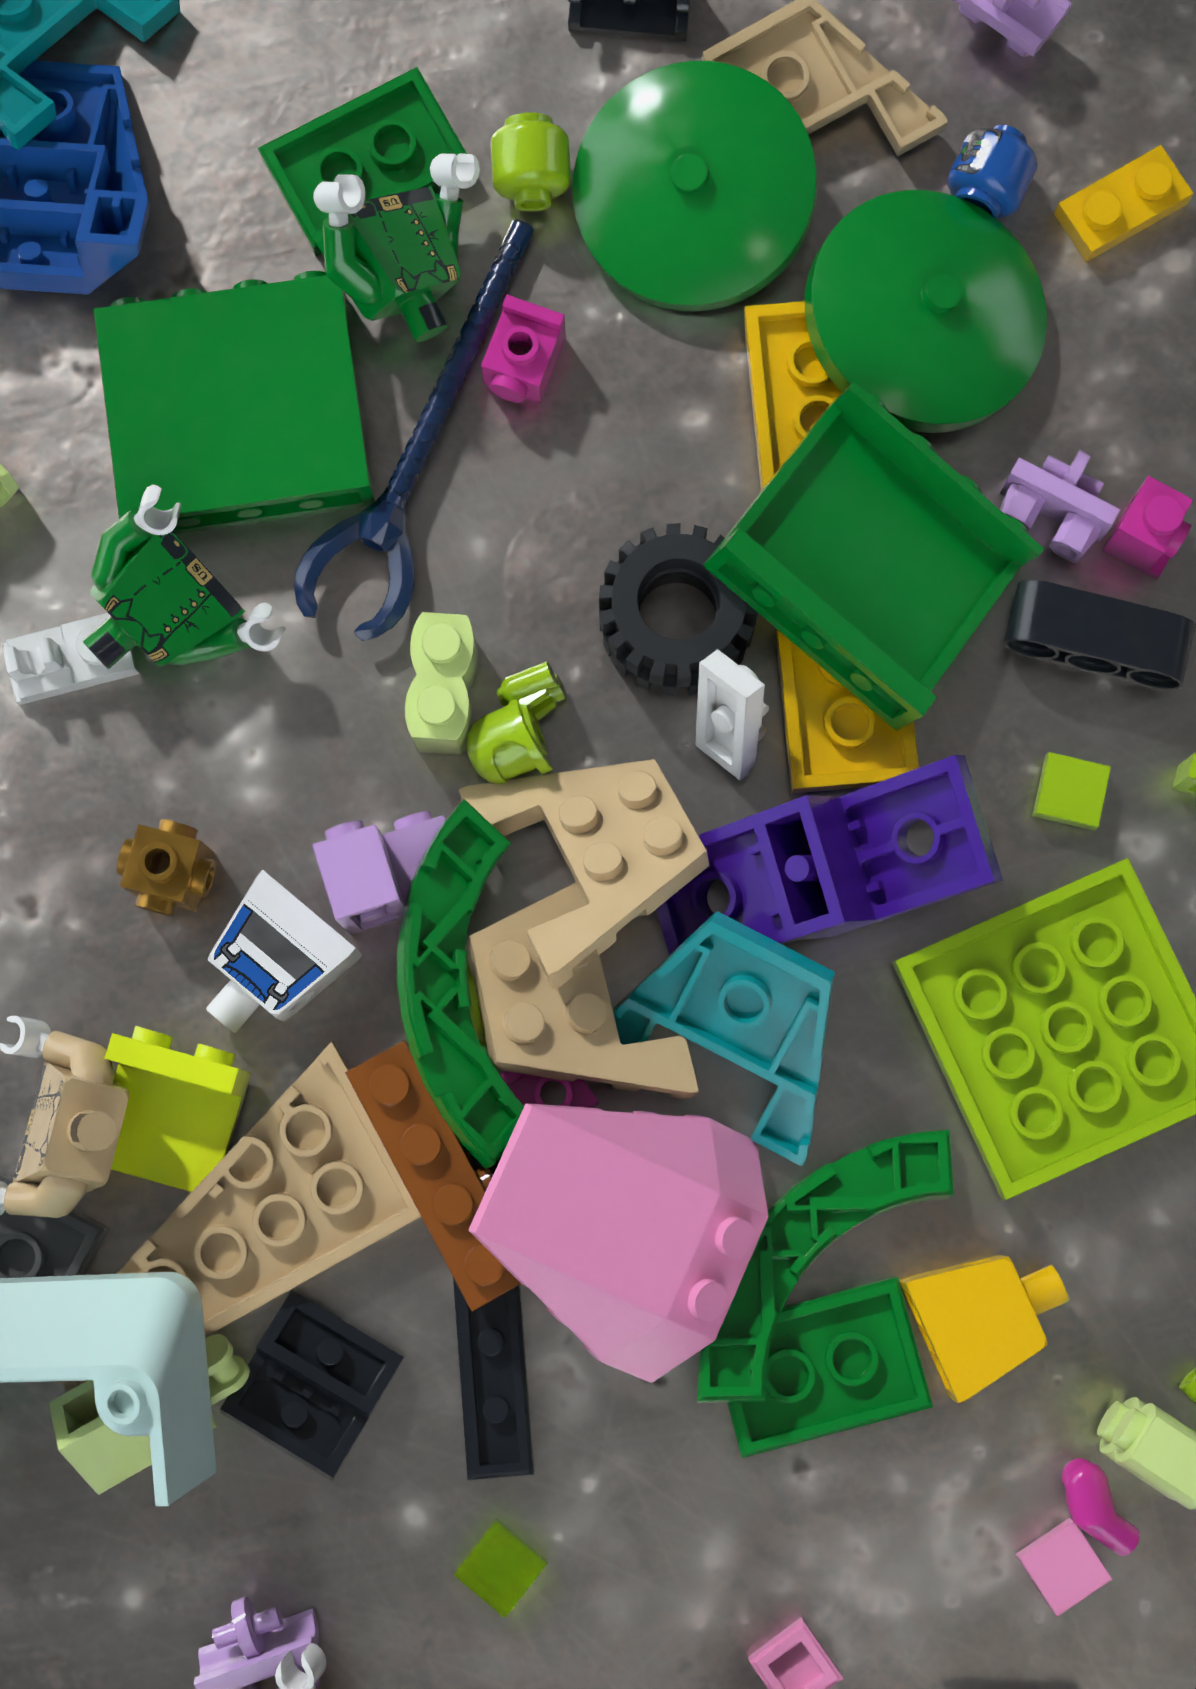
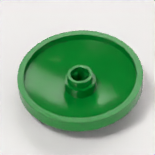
(695, 185)
(926, 309)

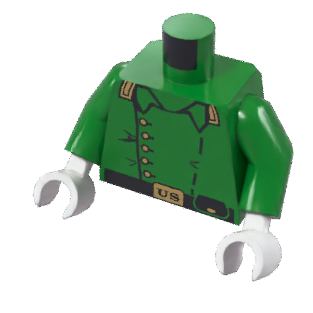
(399, 247)
(166, 596)

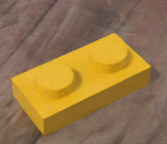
(1123, 203)

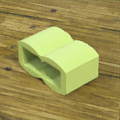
(445, 669)
(1151, 1448)

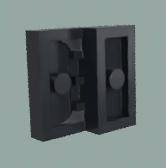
(312, 1385)

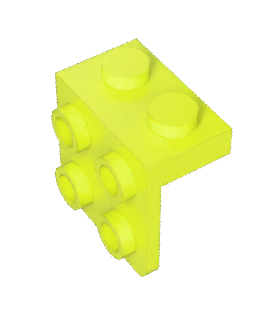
(177, 1108)

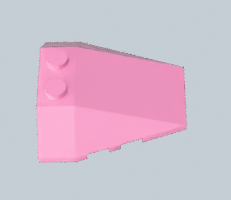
(627, 1227)

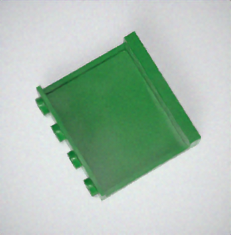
(235, 402)
(873, 556)

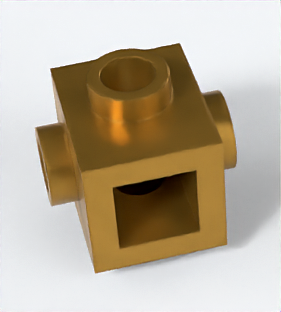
(184, 881)

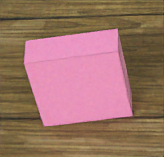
(1063, 1566)
(795, 1660)

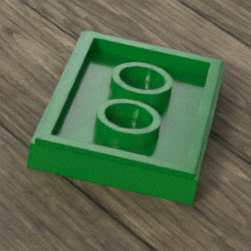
(379, 137)
(835, 1369)

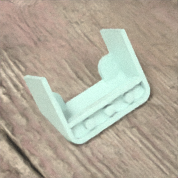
(139, 1346)

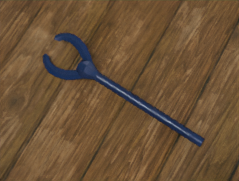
(383, 522)

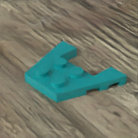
(36, 25)
(751, 1007)

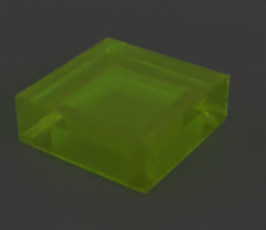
(500, 1568)

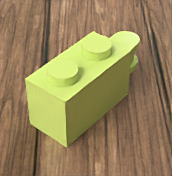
(109, 1457)

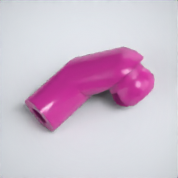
(1093, 1508)

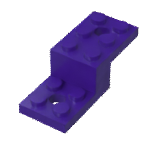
(842, 860)

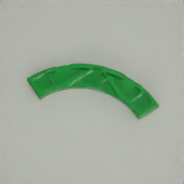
(436, 987)
(802, 1228)

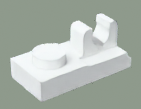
(59, 661)
(729, 713)

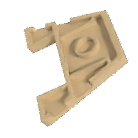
(828, 73)
(619, 838)
(564, 1029)

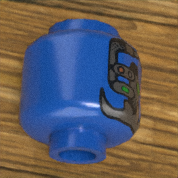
(993, 170)

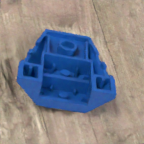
(76, 190)

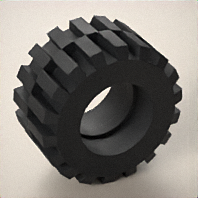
(654, 564)

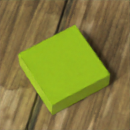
(1071, 791)

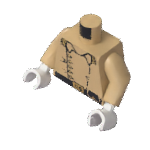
(69, 1126)

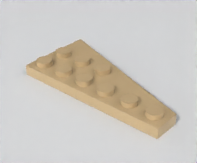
(283, 1201)

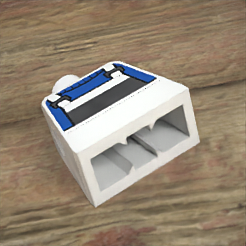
(275, 956)

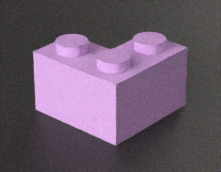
(372, 871)

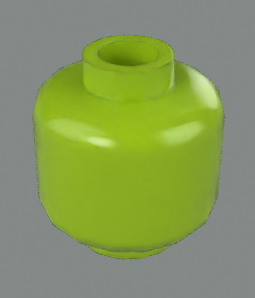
(530, 161)

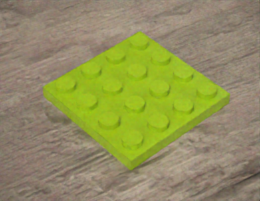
(1060, 1027)

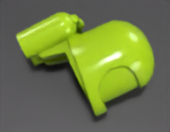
(511, 737)

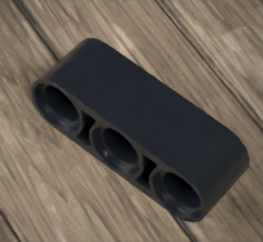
(1099, 634)

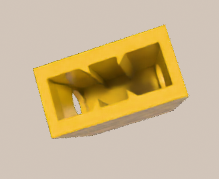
(981, 1319)

